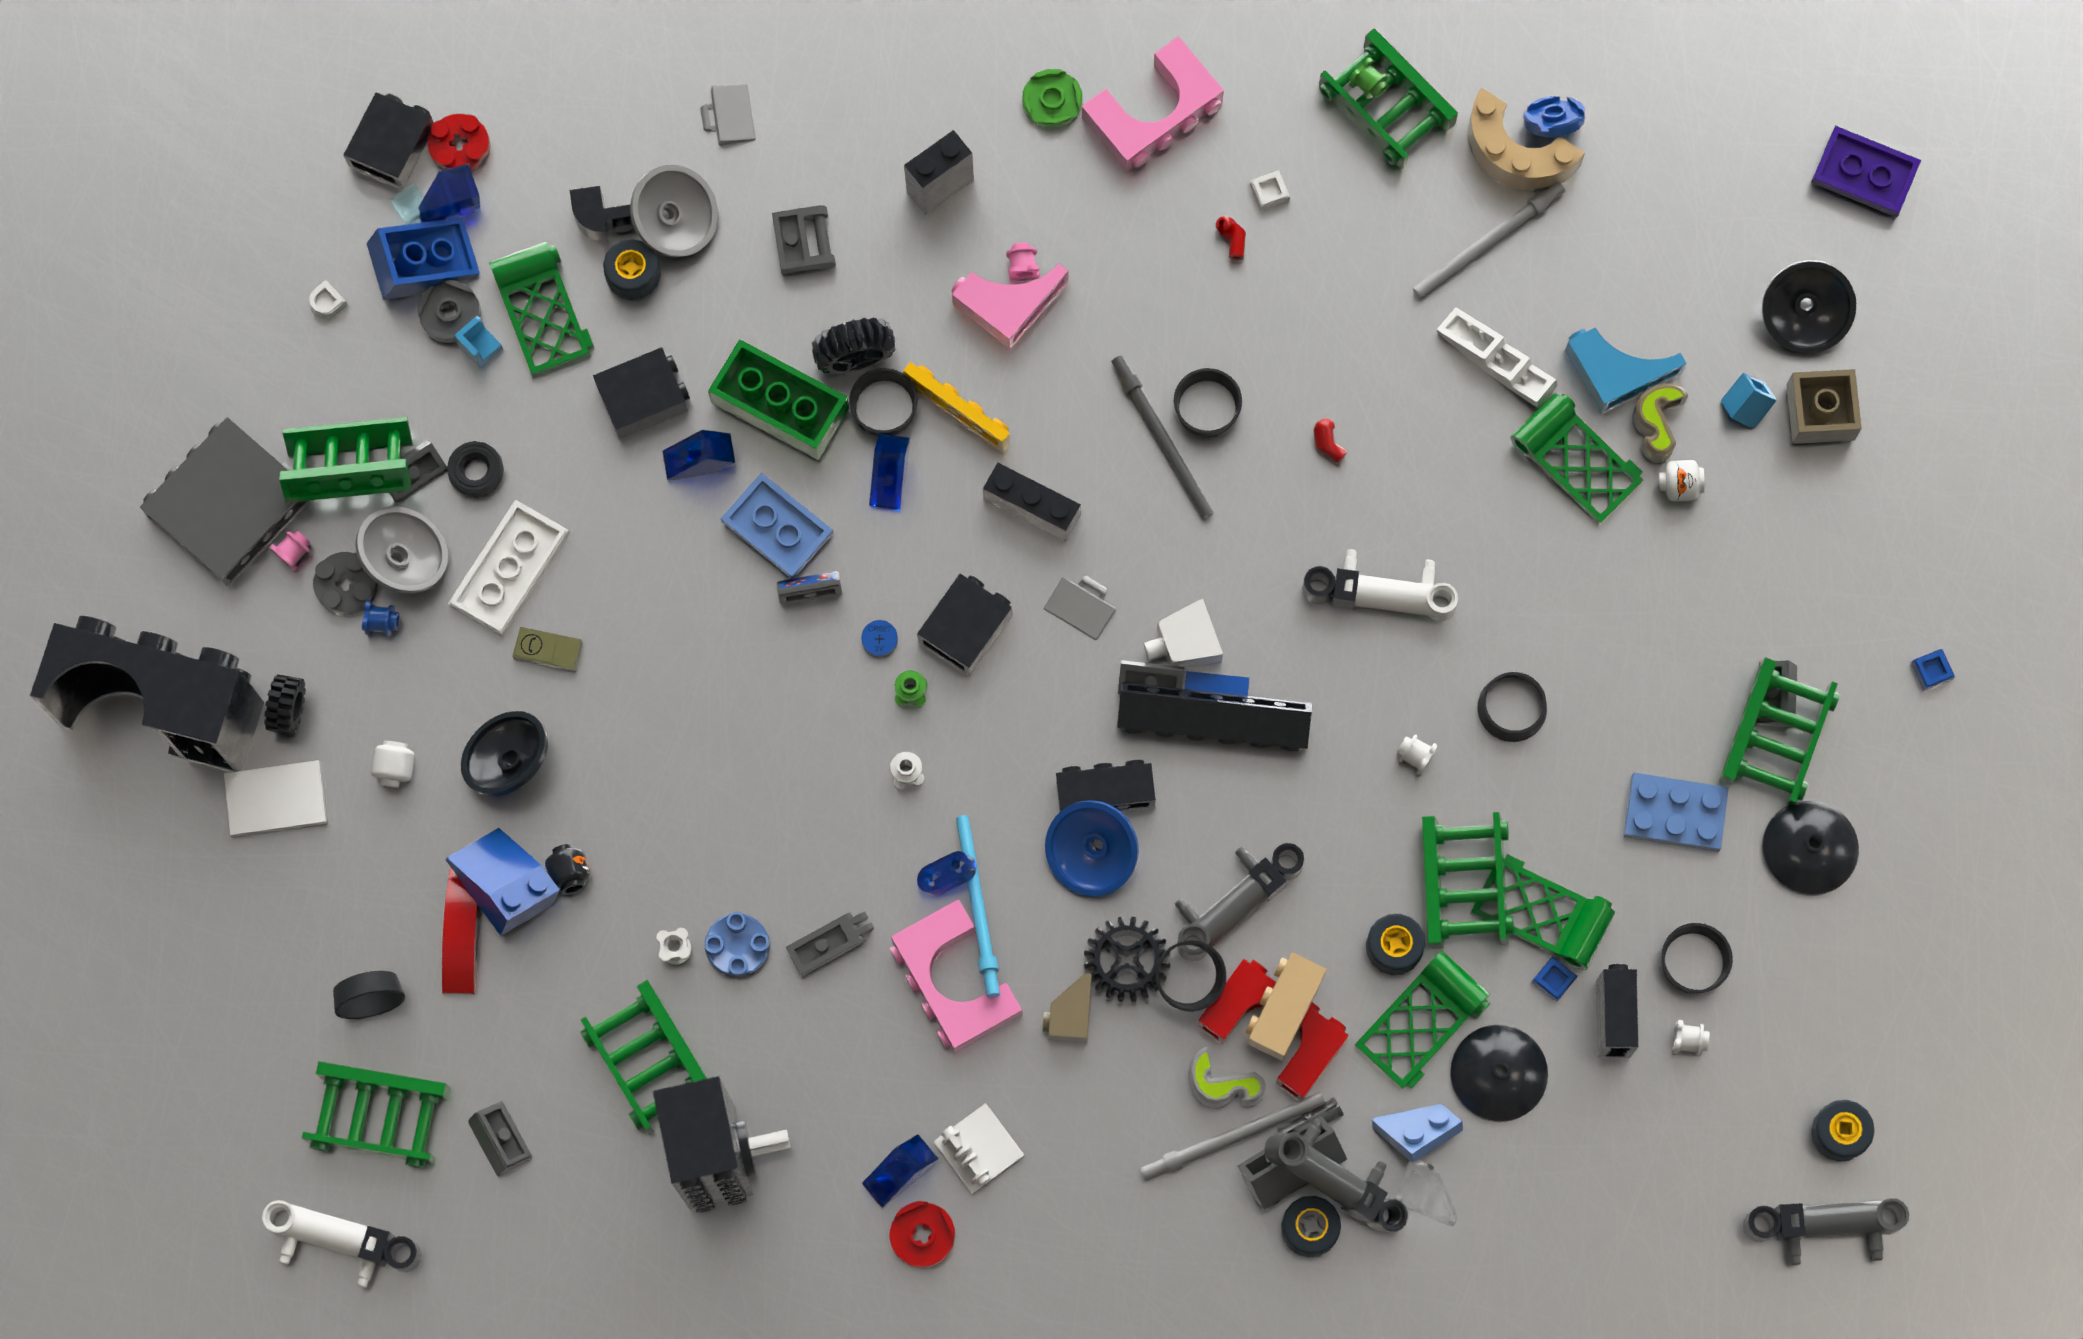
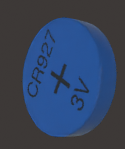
(879, 638)

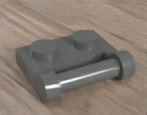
(793, 242)

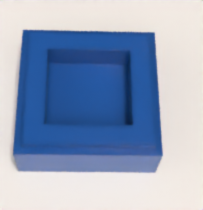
(1933, 669)
(1554, 979)

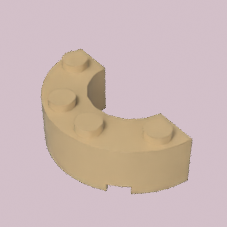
(1512, 163)

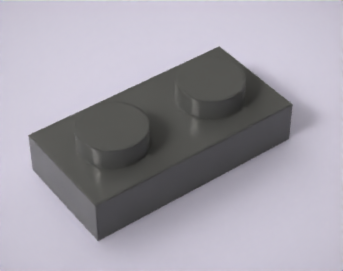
(1150, 674)

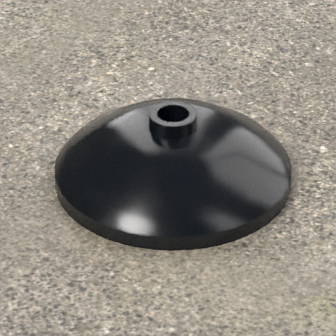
(1821, 323)
(504, 753)
(1799, 865)
(1495, 1095)

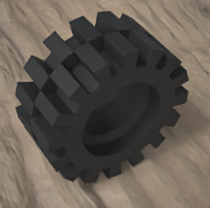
(284, 704)

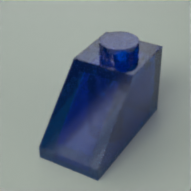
(699, 455)
(889, 471)

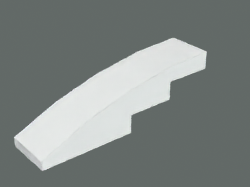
(1496, 357)

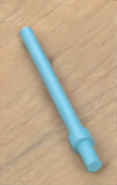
(987, 962)

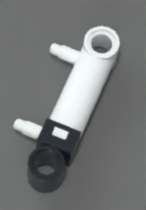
(1353, 590)
(342, 1236)

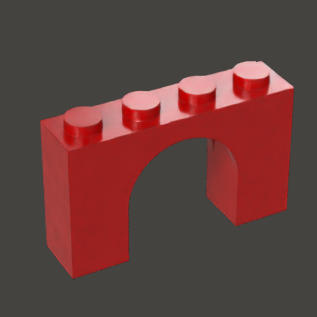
(1319, 1036)

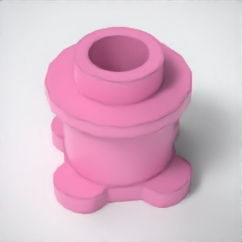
(1022, 262)
(292, 549)

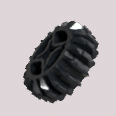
(853, 346)
(1117, 948)

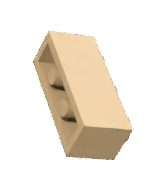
(1285, 1005)

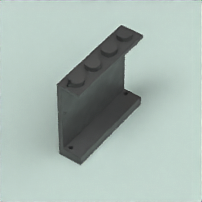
(223, 501)

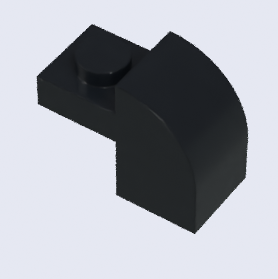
(594, 218)

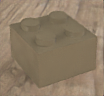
(1823, 406)

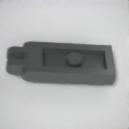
(829, 942)

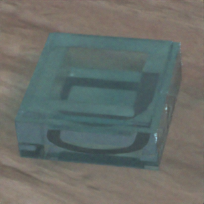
(407, 203)

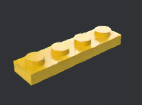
(967, 413)

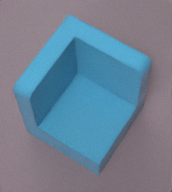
(477, 342)
(1748, 400)

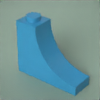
(1613, 375)

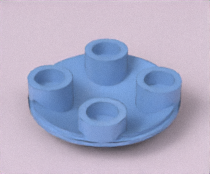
(737, 944)

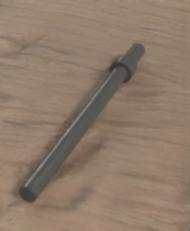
(1132, 386)

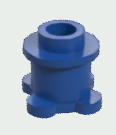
(380, 619)

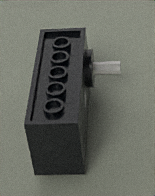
(707, 1146)

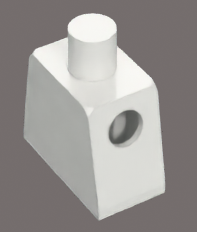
(1186, 638)

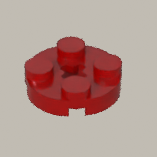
(453, 127)
(904, 1228)

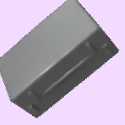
(731, 114)
(1080, 607)

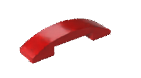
(459, 939)

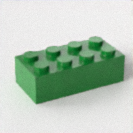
(778, 399)

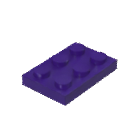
(1866, 171)

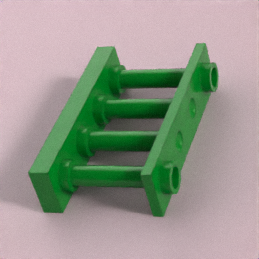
(1417, 92)
(350, 479)
(1747, 737)
(1439, 897)
(662, 1030)
(366, 1082)

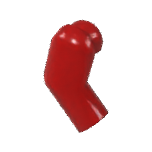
(1234, 235)
(1325, 441)

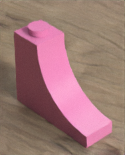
(1004, 308)

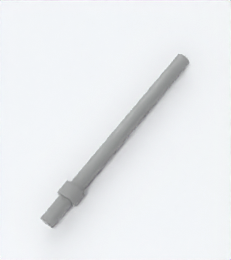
(1534, 206)
(1174, 1161)

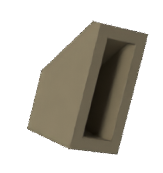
(1070, 1013)

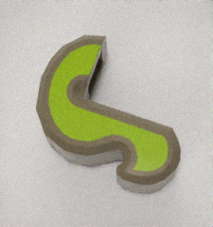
(1651, 422)

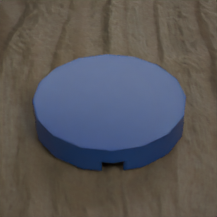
(1554, 116)

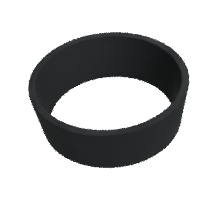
(877, 375)
(1213, 375)
(1502, 733)
(1713, 934)
(1215, 992)
(367, 995)

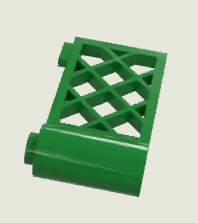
(530, 269)
(1547, 428)
(1584, 925)
(1451, 987)

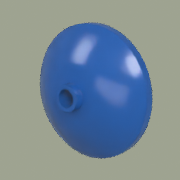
(1076, 858)

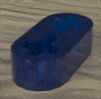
(947, 876)

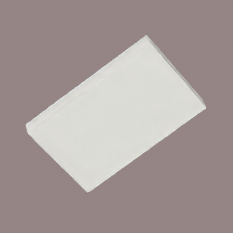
(275, 798)

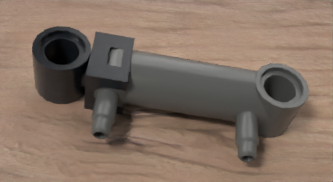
(1260, 885)
(1358, 1197)
(1801, 1221)

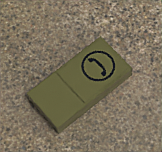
(547, 649)

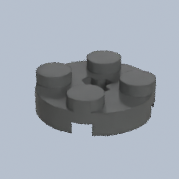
(443, 296)
(334, 598)

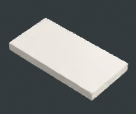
(508, 568)

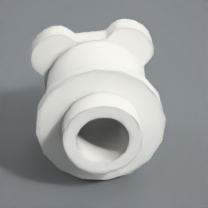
(1416, 753)
(908, 778)
(668, 939)
(1690, 1038)

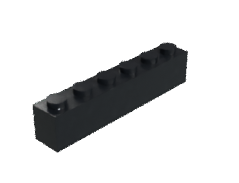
(1214, 716)

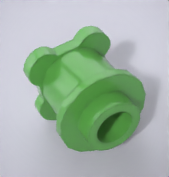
(1369, 80)
(913, 696)

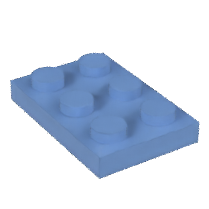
(777, 526)
(1676, 812)

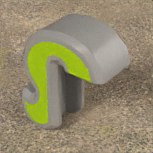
(1222, 1090)

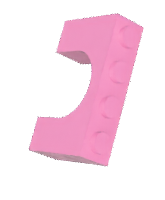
(1135, 140)
(959, 1021)

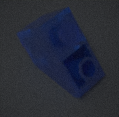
(450, 194)
(900, 1170)

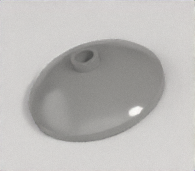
(689, 206)
(410, 540)

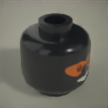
(568, 868)

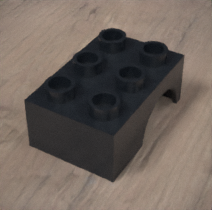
(195, 704)

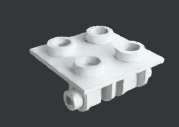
(978, 1148)

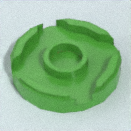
(1052, 99)

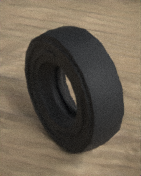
(470, 451)

